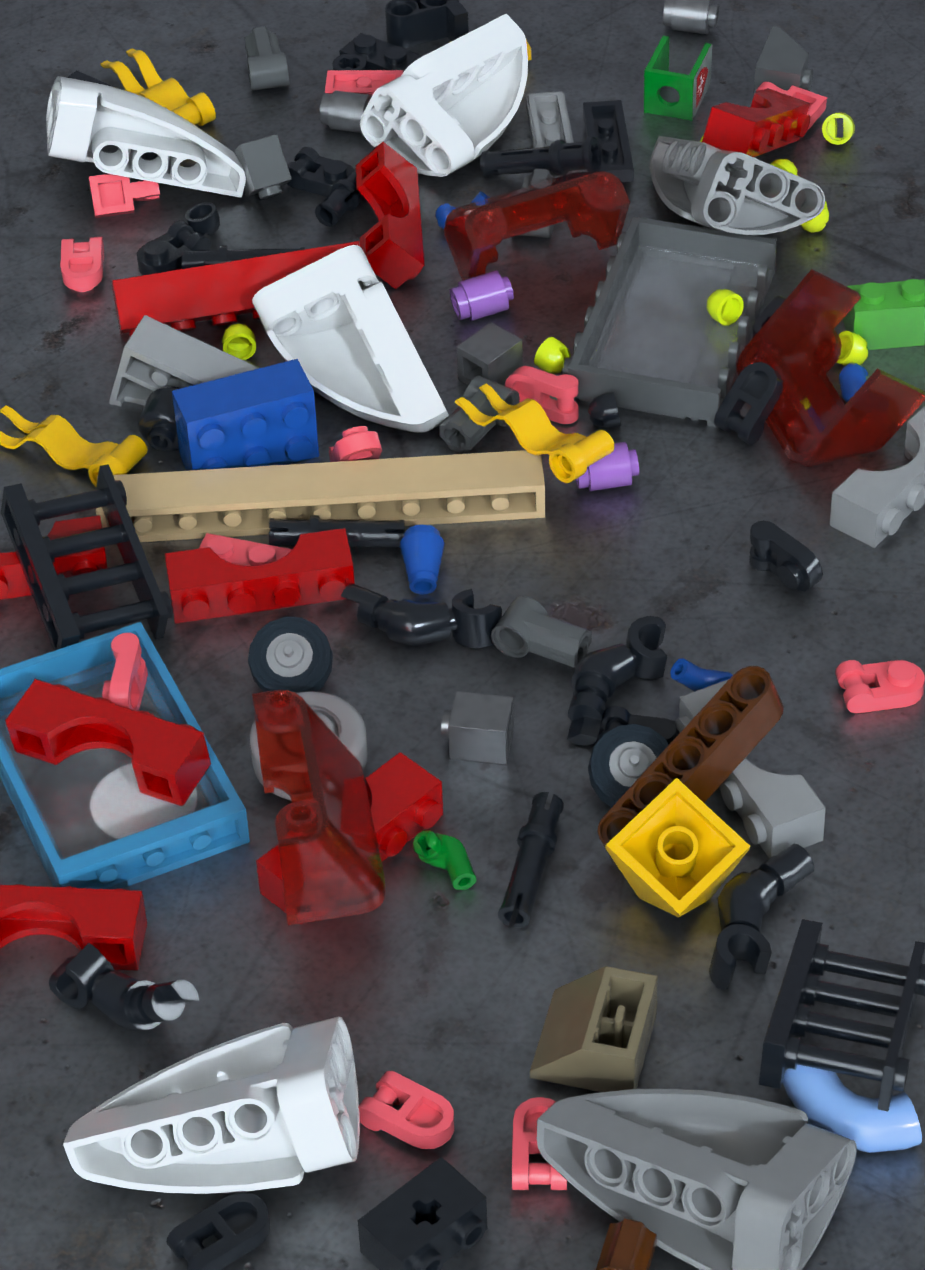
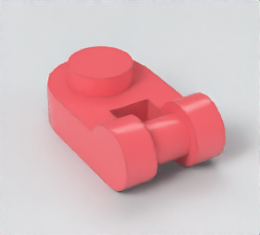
(82, 263)
(540, 385)
(356, 445)
(129, 673)
(895, 684)
(423, 1119)
(525, 1143)

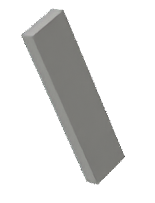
(548, 120)

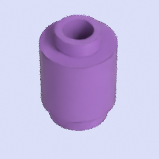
(481, 296)
(611, 471)

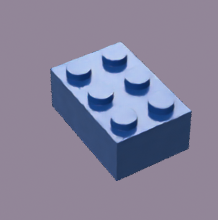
(247, 419)

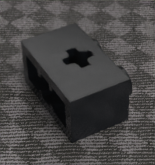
(424, 1221)

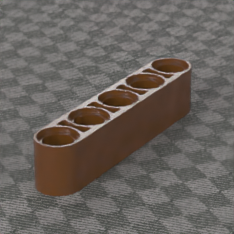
(706, 747)

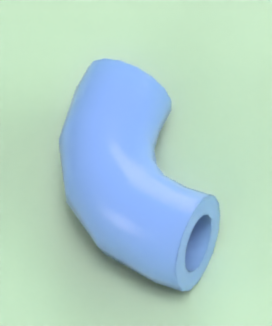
(852, 1115)

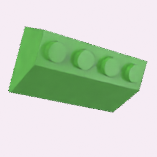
(889, 314)

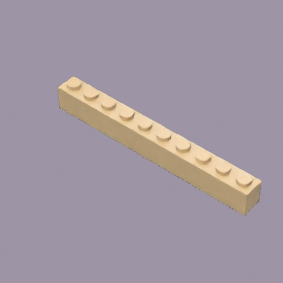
(390, 489)

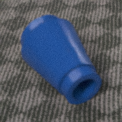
(422, 557)

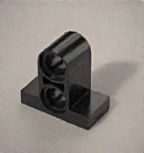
(424, 21)

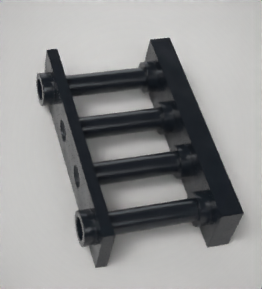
(53, 590)
(802, 989)

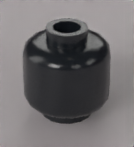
(158, 420)

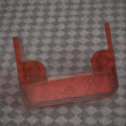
(810, 414)

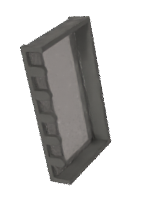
(651, 320)

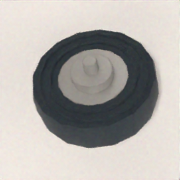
(290, 656)
(622, 758)

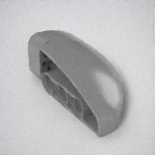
(730, 189)
(704, 1170)

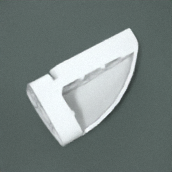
(452, 99)
(93, 115)
(351, 341)
(229, 1116)

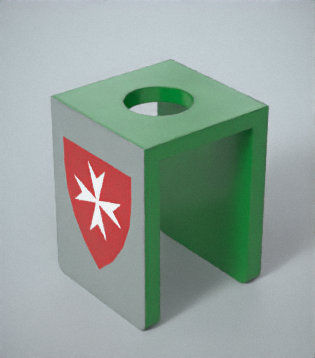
(690, 87)

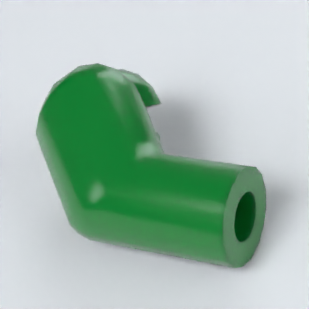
(446, 854)

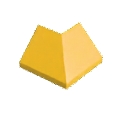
(676, 851)

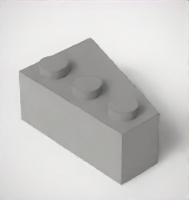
(166, 358)

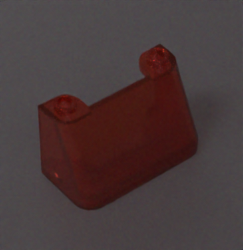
(587, 201)
(328, 828)

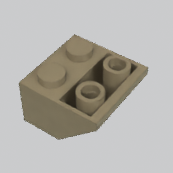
(598, 1031)

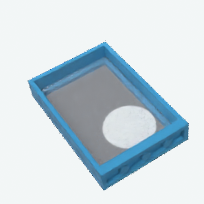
(88, 809)

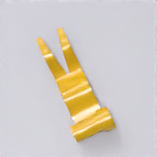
(166, 93)
(70, 449)
(567, 453)

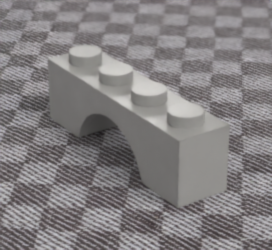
(877, 502)
(772, 805)

